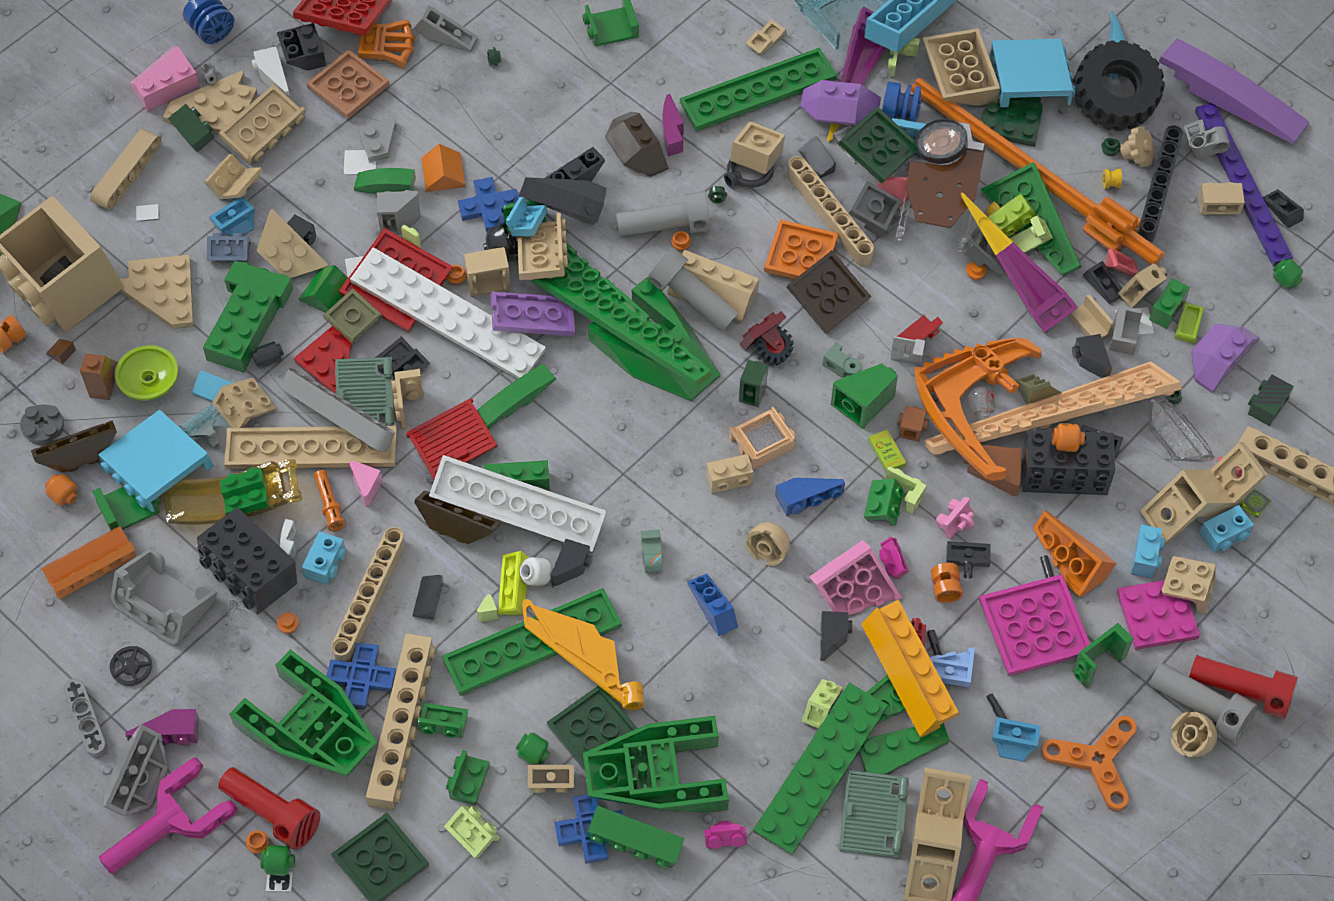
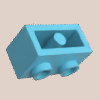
(1226, 529)
(1147, 551)
(324, 558)

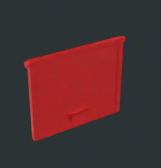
(455, 434)

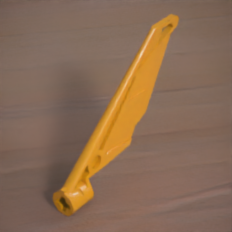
(586, 651)

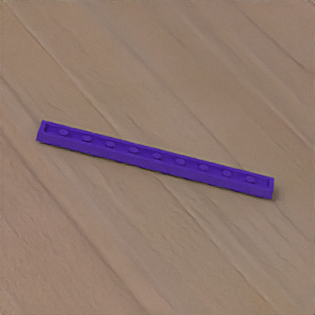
(1254, 203)

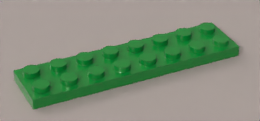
(756, 89)
(519, 648)
(820, 769)

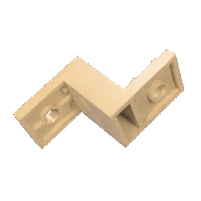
(1204, 492)
(937, 836)

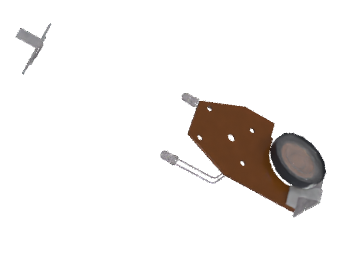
(940, 144)

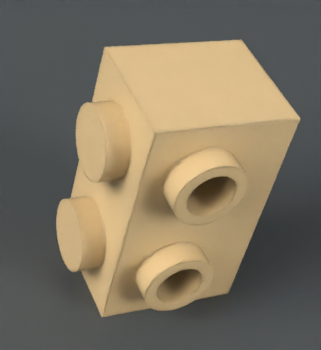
(1221, 198)
(729, 473)
(550, 776)

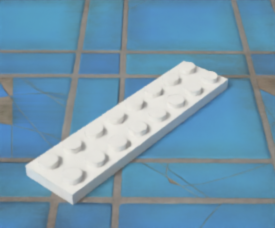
(516, 502)

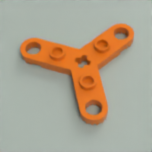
(1082, 757)

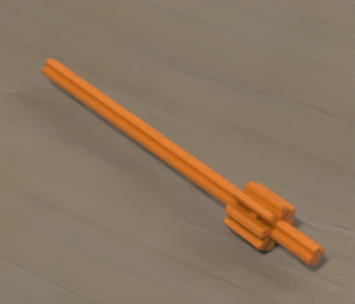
(1106, 222)

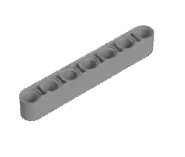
(337, 410)

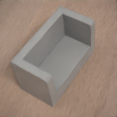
(1125, 330)

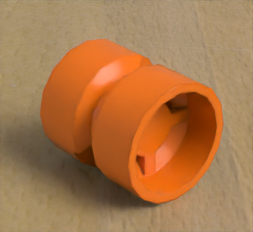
(10, 332)
(946, 582)

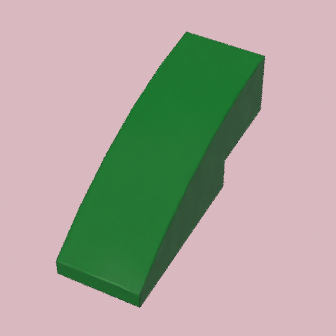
(385, 179)

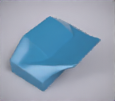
(235, 217)
(1015, 738)

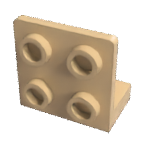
(231, 178)
(406, 387)
(241, 402)
(1190, 581)

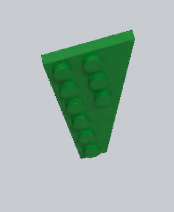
(1031, 185)

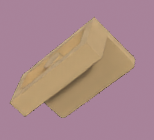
(1092, 319)

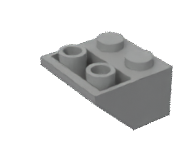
(397, 209)

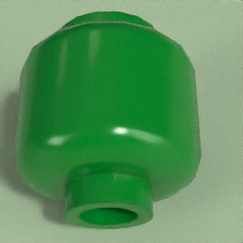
(1288, 273)
(532, 749)
(277, 860)

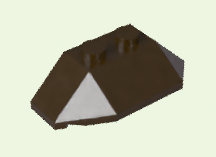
(636, 144)
(76, 449)
(454, 520)

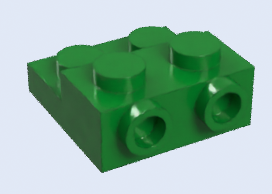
(245, 491)

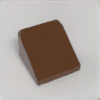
(61, 350)

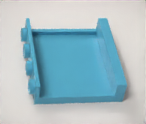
(1031, 69)
(153, 458)

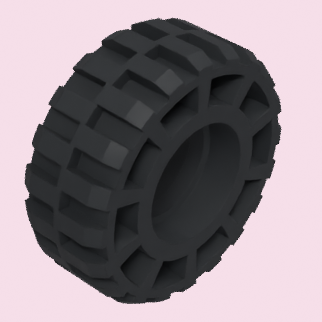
(1133, 64)

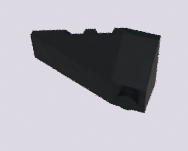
(570, 197)

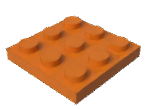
(797, 248)

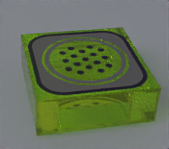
(1255, 503)

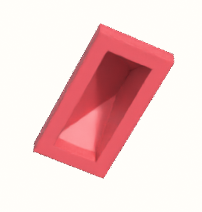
(895, 187)
(1121, 263)

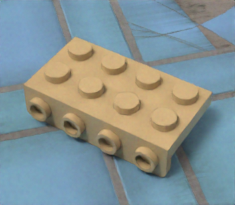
(262, 124)
(545, 252)

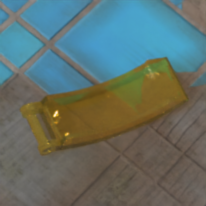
(202, 502)

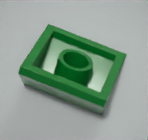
(324, 288)

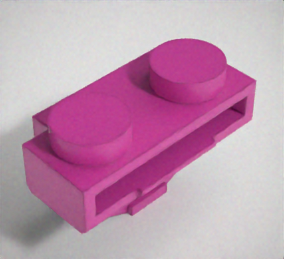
(893, 558)
(725, 834)

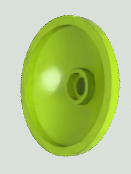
(145, 364)

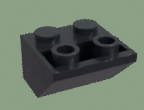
(302, 47)

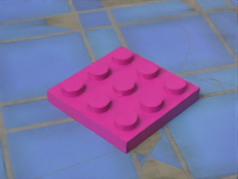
(1155, 617)

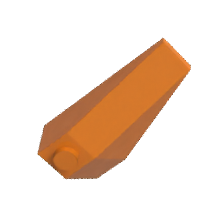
(1078, 559)

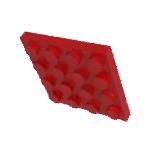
(343, 15)
(411, 257)

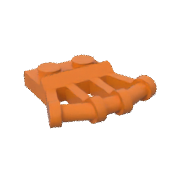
(375, 46)

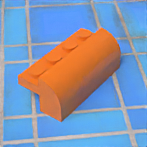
(89, 562)

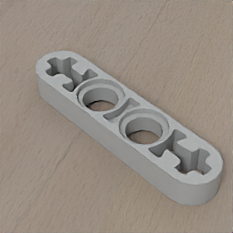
(84, 718)

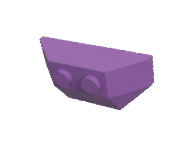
(839, 102)
(1220, 353)

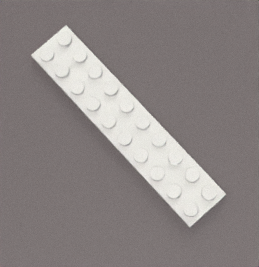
(446, 314)

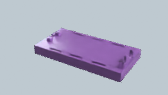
(531, 314)

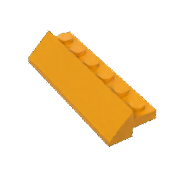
(909, 668)

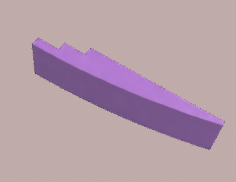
(1232, 91)

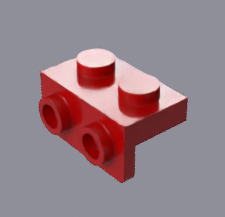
(922, 329)

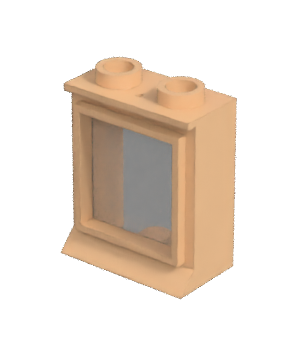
(763, 437)

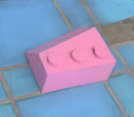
(165, 79)
(854, 581)

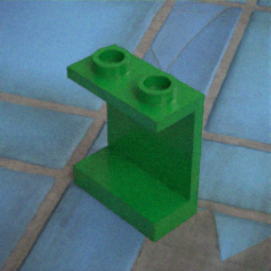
(611, 25)
(122, 509)
(1114, 640)

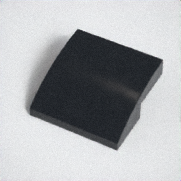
(403, 357)

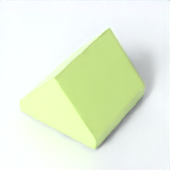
(487, 610)

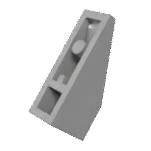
(444, 30)

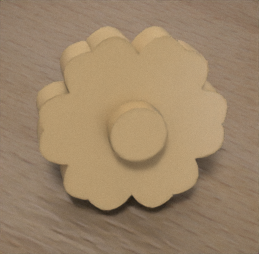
(1139, 147)

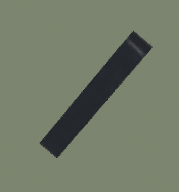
(1160, 182)

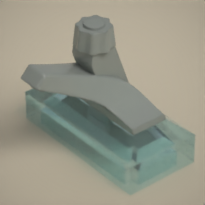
(202, 425)

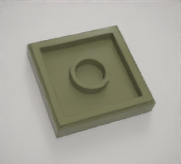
(352, 316)

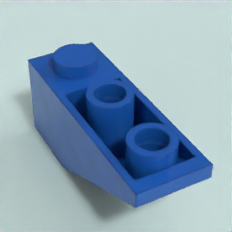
(806, 492)
(713, 604)

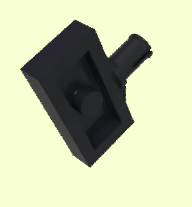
(968, 555)

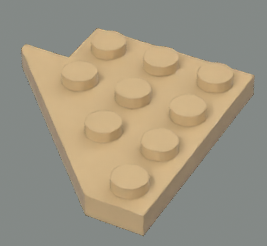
(217, 102)
(162, 288)

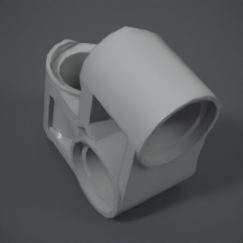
(1205, 142)

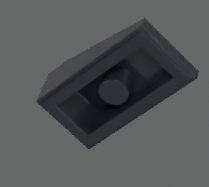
(1284, 208)
(1103, 282)

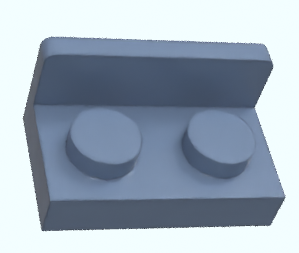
(228, 247)

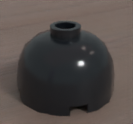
(498, 237)

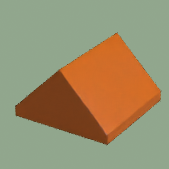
(442, 169)

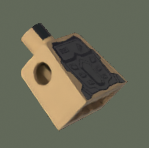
(1150, 280)

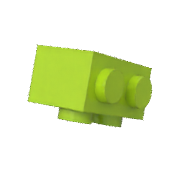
(1013, 215)

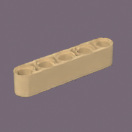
(125, 169)

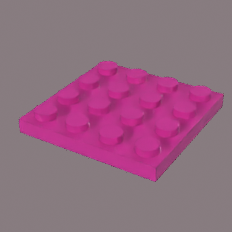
(1034, 624)

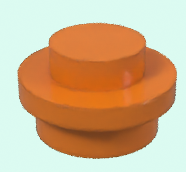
(681, 240)
(975, 272)
(457, 275)
(287, 622)
(257, 841)

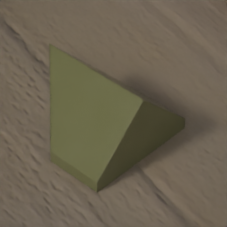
(1034, 389)

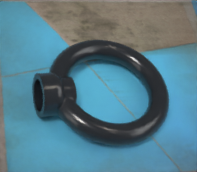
(734, 177)

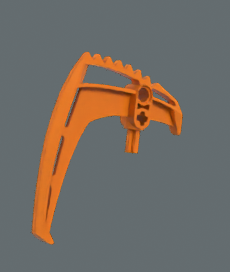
(950, 385)

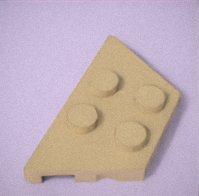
(286, 249)

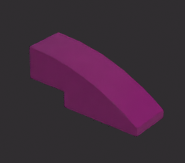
(672, 127)

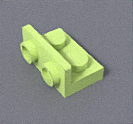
(472, 830)

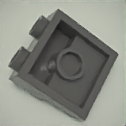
(876, 209)
(980, 252)

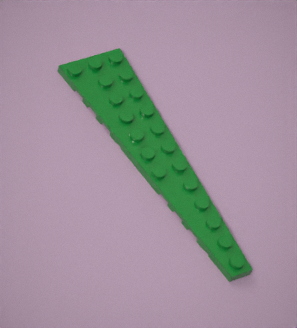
(613, 310)

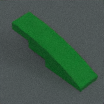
(516, 394)

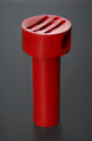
(1273, 692)
(292, 821)

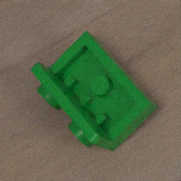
(884, 501)
(442, 720)

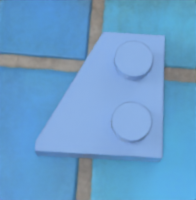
(955, 668)

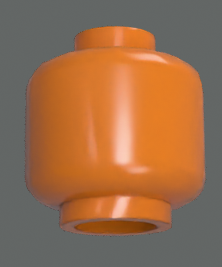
(1068, 437)
(61, 490)

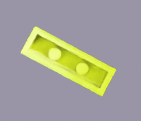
(512, 587)

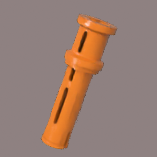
(331, 508)

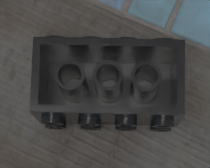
(1065, 472)
(246, 561)

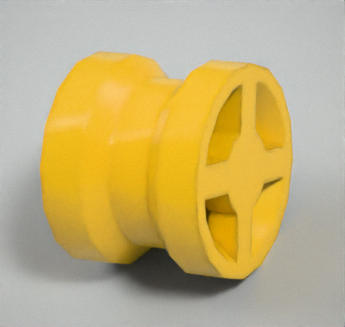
(1112, 178)

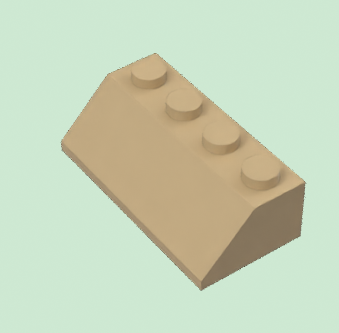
(730, 284)

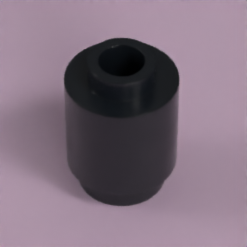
(267, 354)

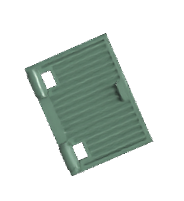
(362, 386)
(873, 813)

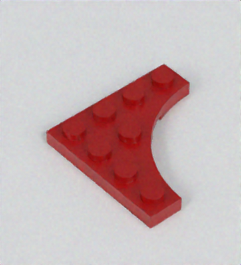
(320, 357)

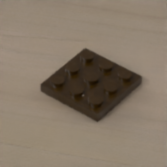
(828, 291)

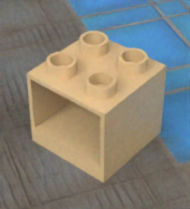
(35, 244)

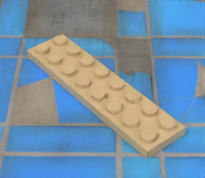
(307, 445)

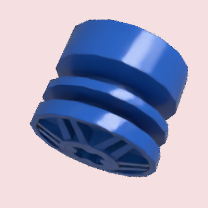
(208, 19)
(902, 104)

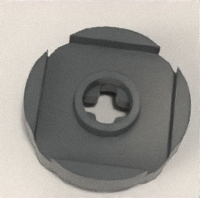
(37, 414)

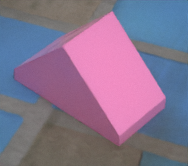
(367, 480)

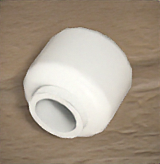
(536, 571)

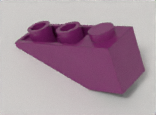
(175, 726)

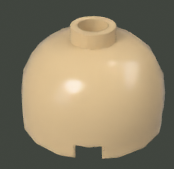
(768, 542)
(1193, 734)

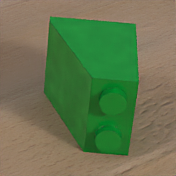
(864, 393)

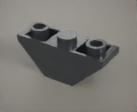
(580, 168)

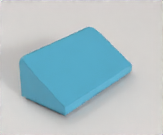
(208, 385)

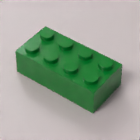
(241, 327)

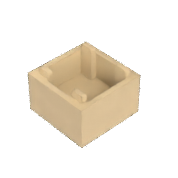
(757, 147)
(487, 271)

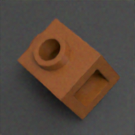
(912, 423)

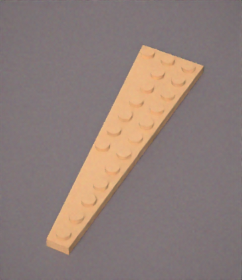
(1108, 392)

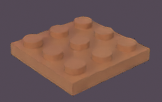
(348, 84)

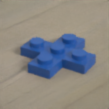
(487, 203)
(362, 674)
(575, 830)

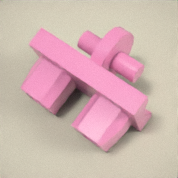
(959, 518)

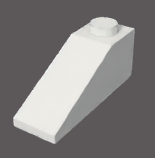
(270, 69)

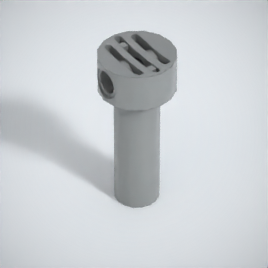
(689, 213)
(672, 273)
(1206, 701)

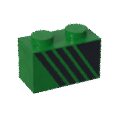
(1169, 303)

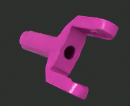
(168, 819)
(989, 844)

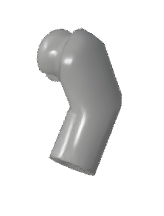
(209, 75)

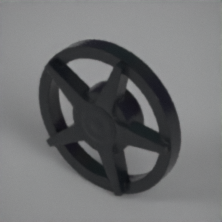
(130, 665)

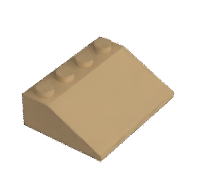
(962, 67)

